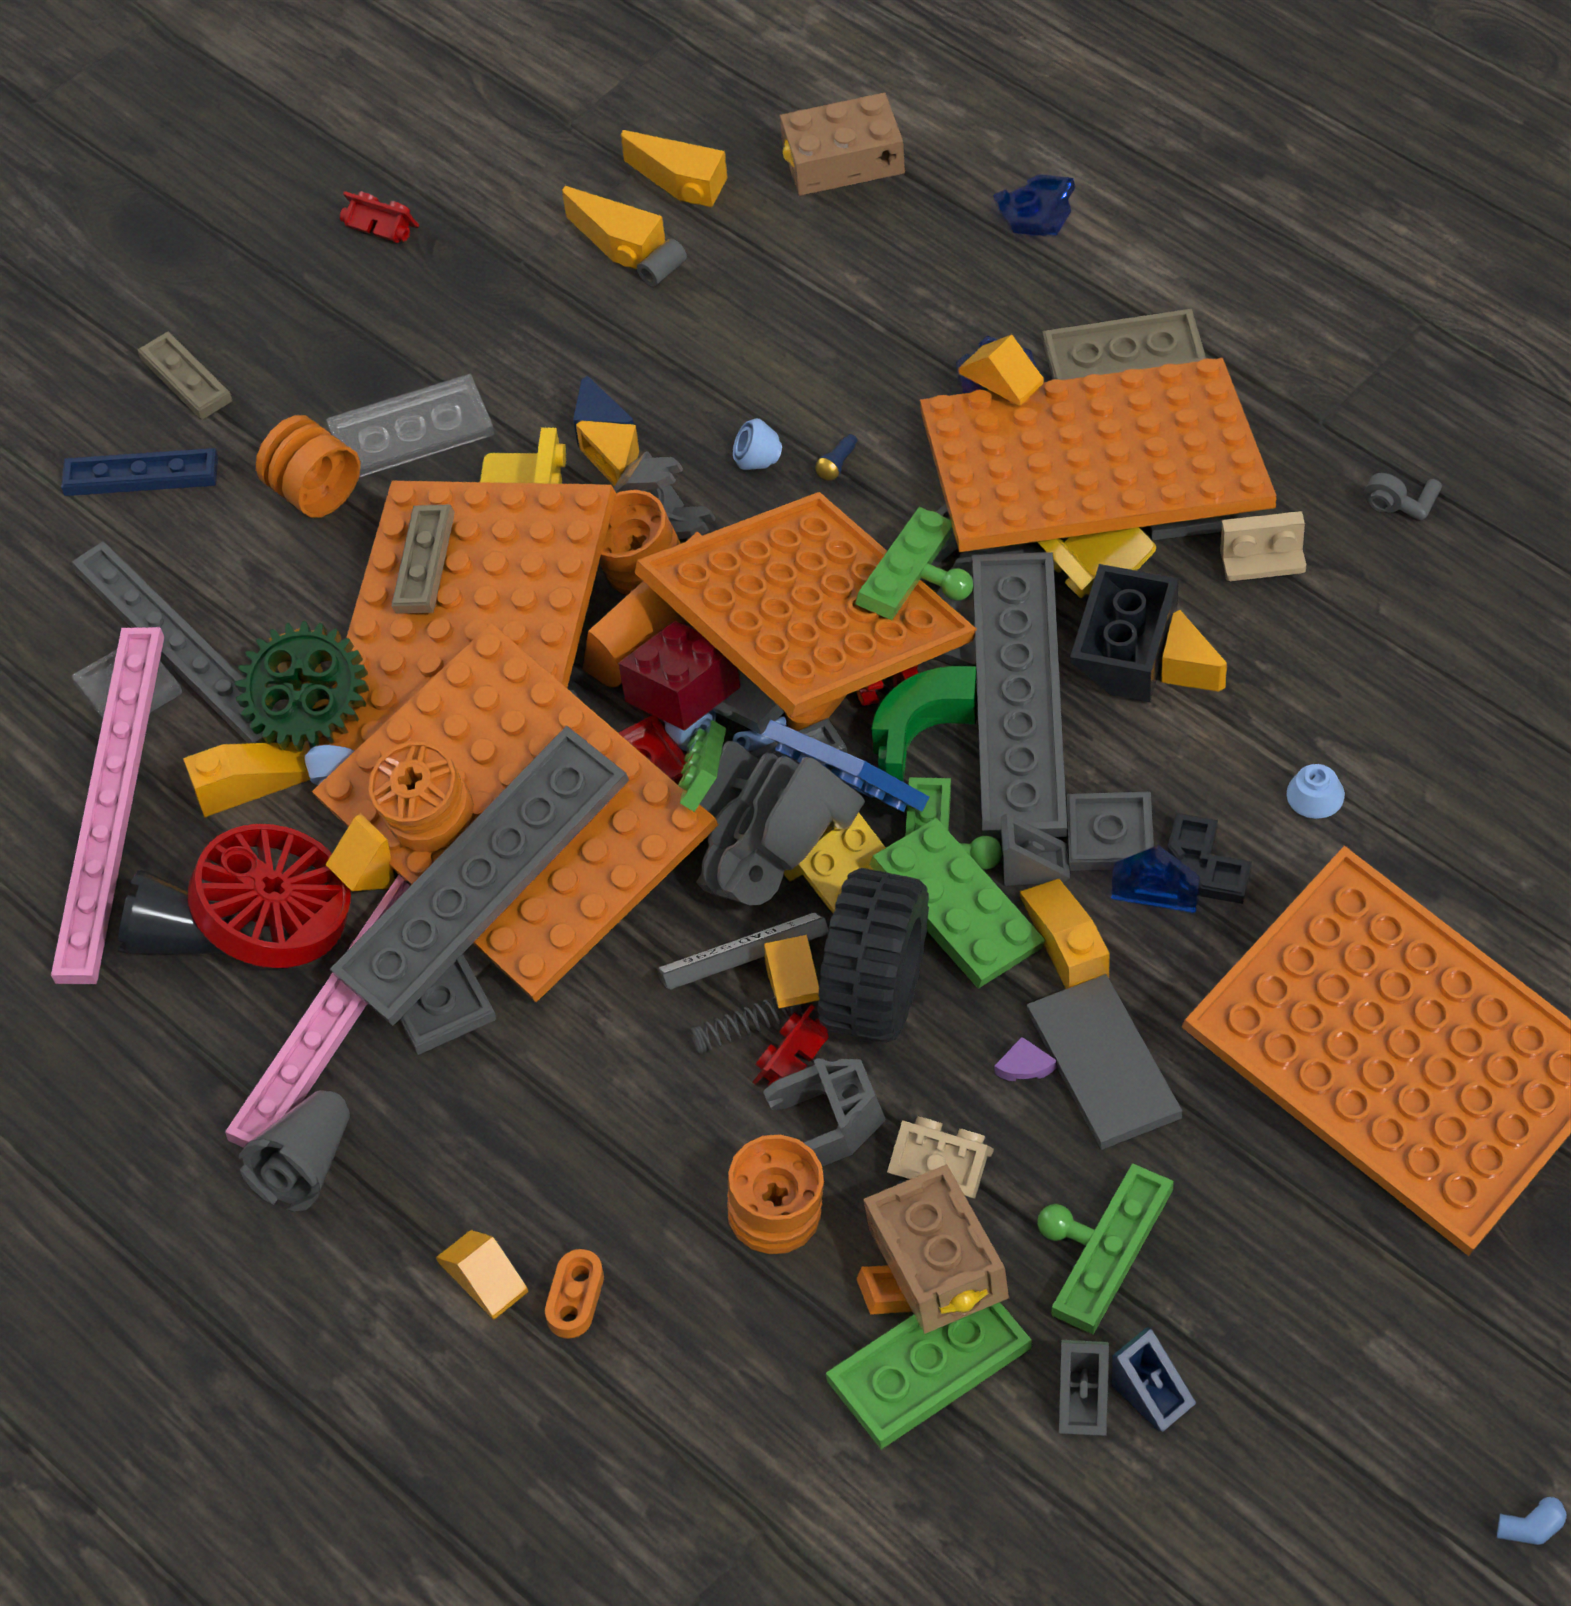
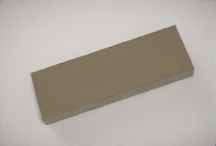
(184, 375)
(423, 559)

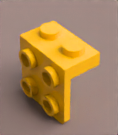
(528, 467)
(1083, 553)
(835, 857)

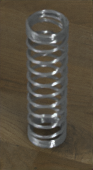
(698, 1039)

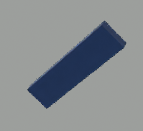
(139, 472)

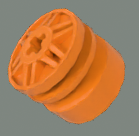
(308, 466)
(634, 532)
(421, 796)
(781, 1173)

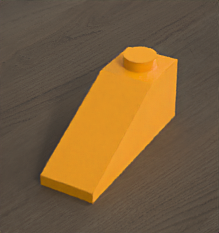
(679, 168)
(615, 228)
(243, 773)
(1068, 933)

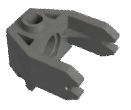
(656, 477)
(849, 1095)

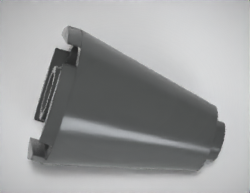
(296, 1151)

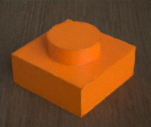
(881, 1290)

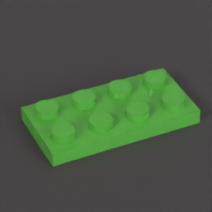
(966, 908)
(916, 1374)

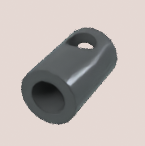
(661, 262)

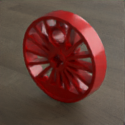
(249, 885)

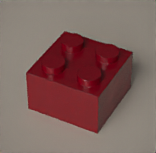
(678, 676)

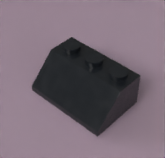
(1125, 630)

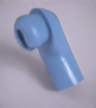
(752, 740)
(1537, 1526)

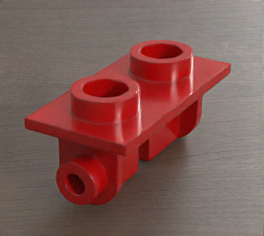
(366, 209)
(801, 1037)

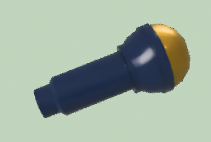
(830, 465)

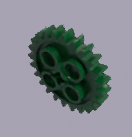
(306, 652)

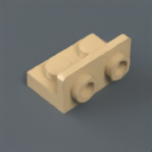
(1263, 546)
(924, 1148)

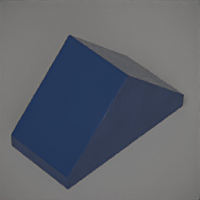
(597, 406)
(1150, 1381)

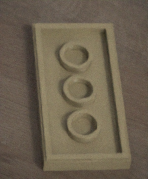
(1123, 345)

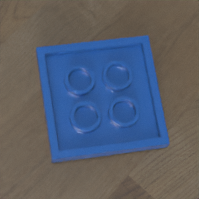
(850, 769)

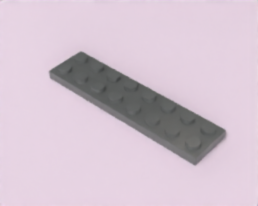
(1018, 692)
(479, 875)

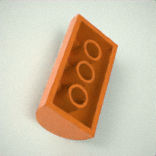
(626, 629)

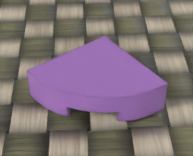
(1024, 1062)

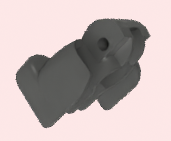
(768, 820)

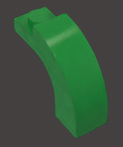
(919, 703)

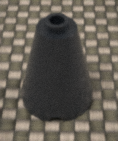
(160, 920)

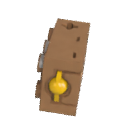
(842, 144)
(936, 1248)

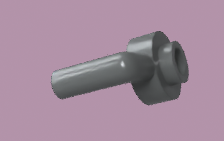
(1389, 495)

